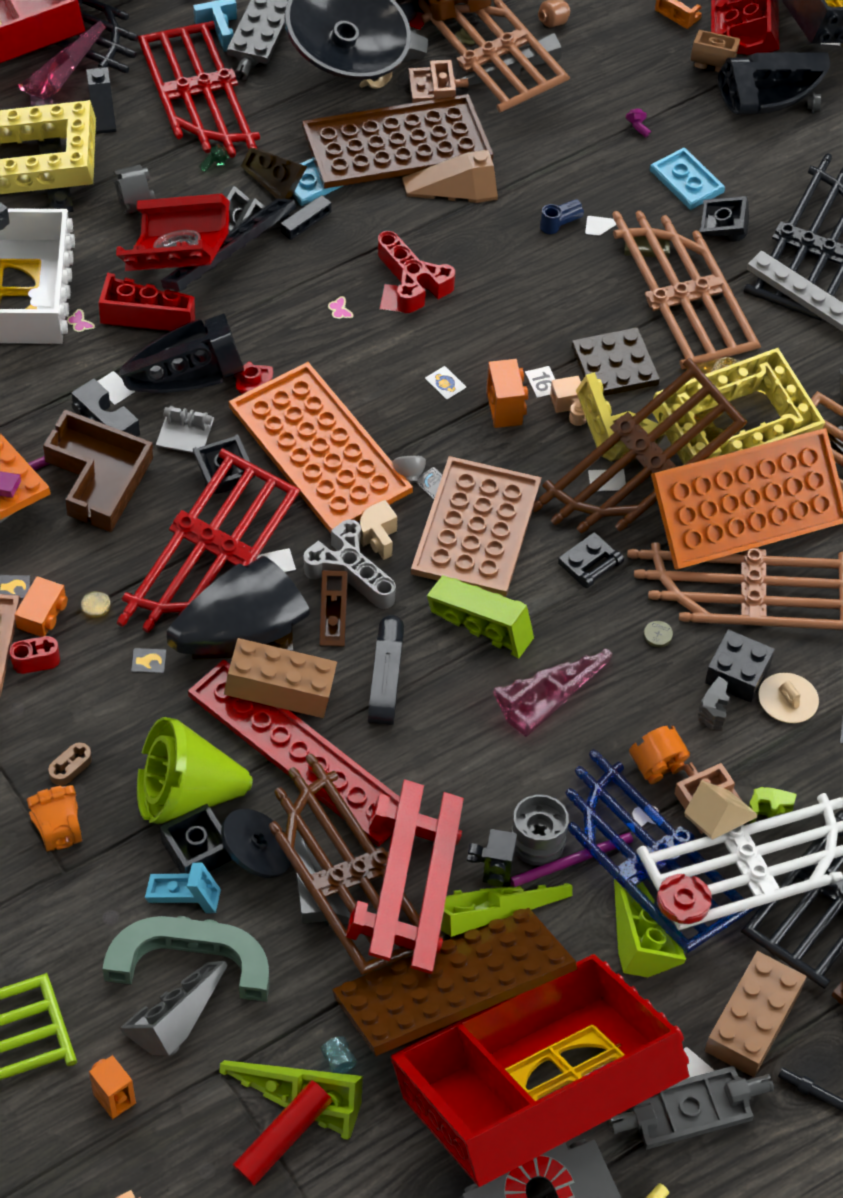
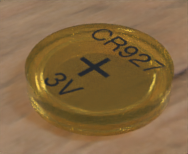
(95, 604)

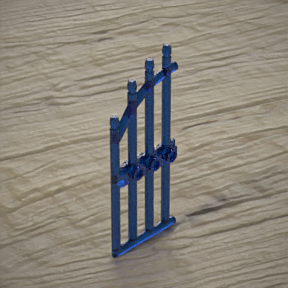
(632, 870)

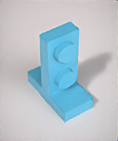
(220, 13)
(185, 888)

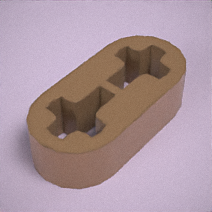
(71, 765)

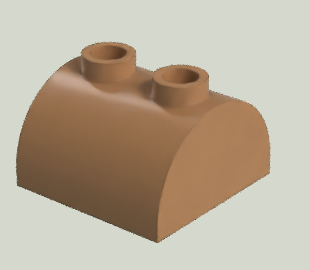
(713, 49)

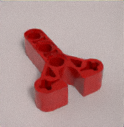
(413, 273)

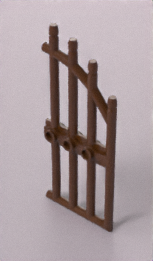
(643, 447)
(340, 876)

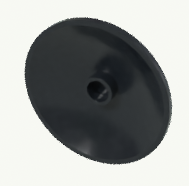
(349, 35)

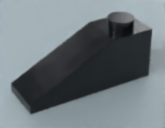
(101, 99)

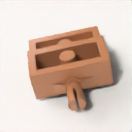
(434, 81)
(715, 775)

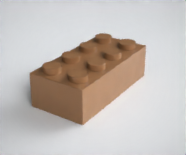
(280, 678)
(755, 1014)

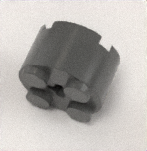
(132, 187)

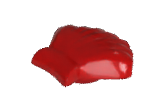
(253, 377)

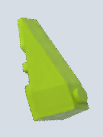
(642, 943)

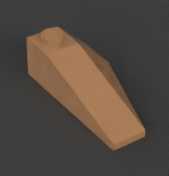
(464, 177)

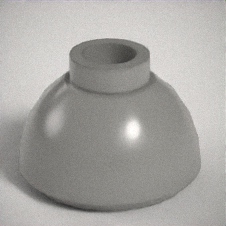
(410, 467)

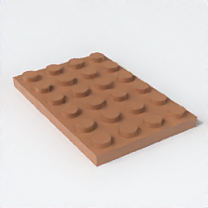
(476, 525)

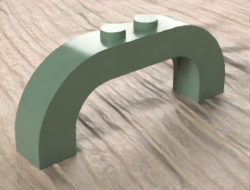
(190, 936)

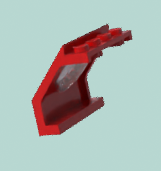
(178, 232)

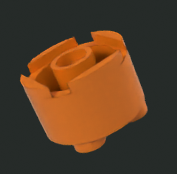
(660, 754)

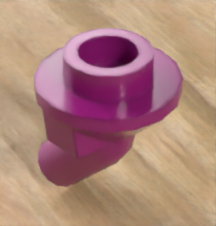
(636, 117)

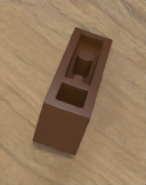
(333, 608)

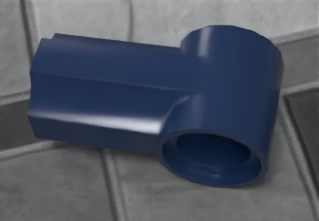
(555, 216)

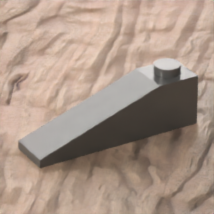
(172, 1019)

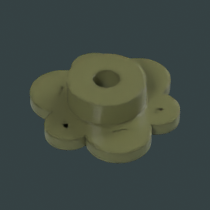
(464, 37)

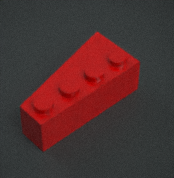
(143, 306)

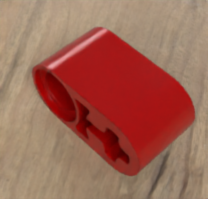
(39, 654)

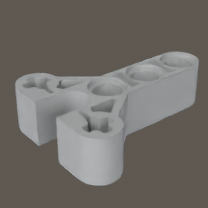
(347, 541)

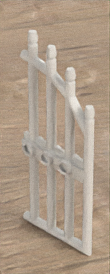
(750, 860)

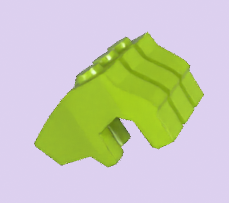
(771, 802)

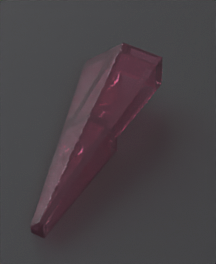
(57, 70)
(536, 698)

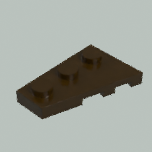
(273, 172)

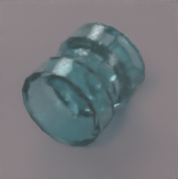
(338, 1055)

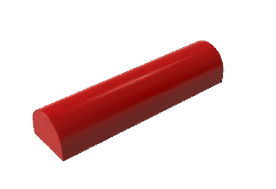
(282, 1132)

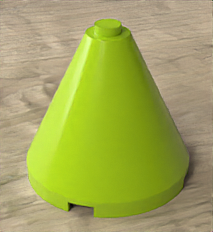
(185, 773)

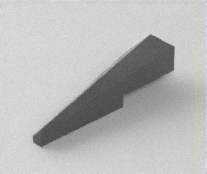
(548, 41)
(240, 206)
(309, 909)

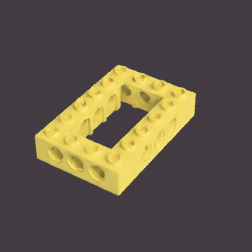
(53, 170)
(763, 371)

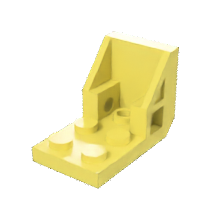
(599, 416)

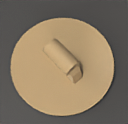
(788, 698)

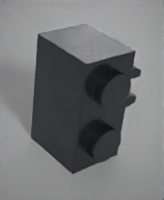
(497, 857)

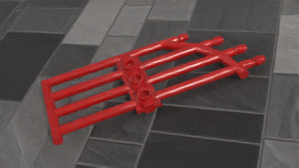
(201, 83)
(210, 538)

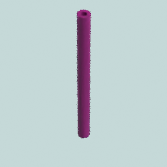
(563, 862)

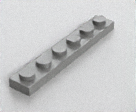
(797, 288)

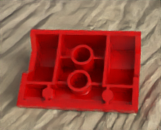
(750, 21)

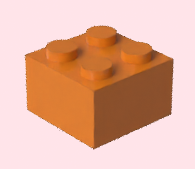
(506, 393)

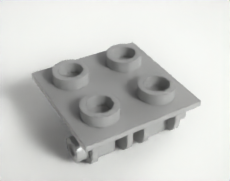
(184, 430)

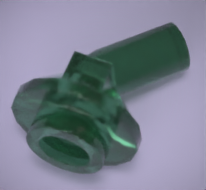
(218, 155)

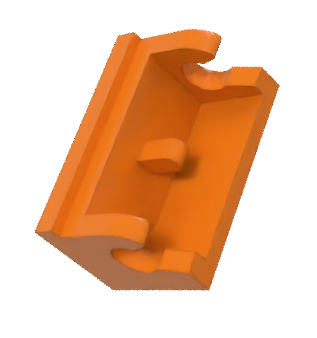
(679, 12)

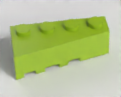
(483, 613)

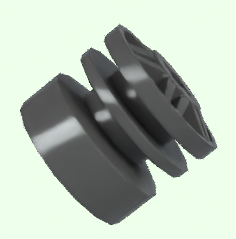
(540, 829)

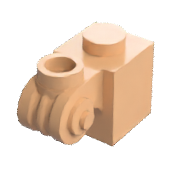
(566, 399)

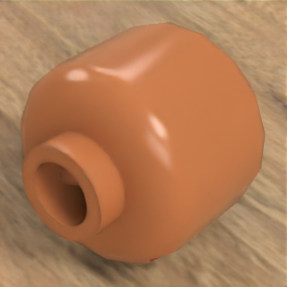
(554, 13)

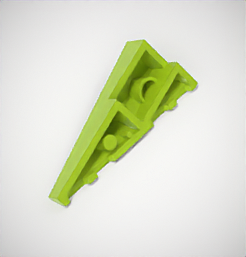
(479, 908)
(285, 1083)

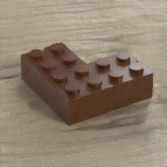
(107, 465)

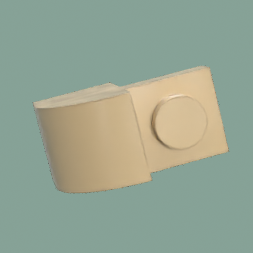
(376, 525)

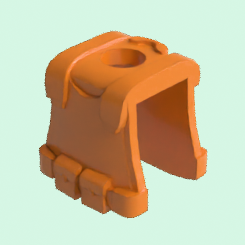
(55, 816)

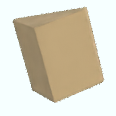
(717, 810)

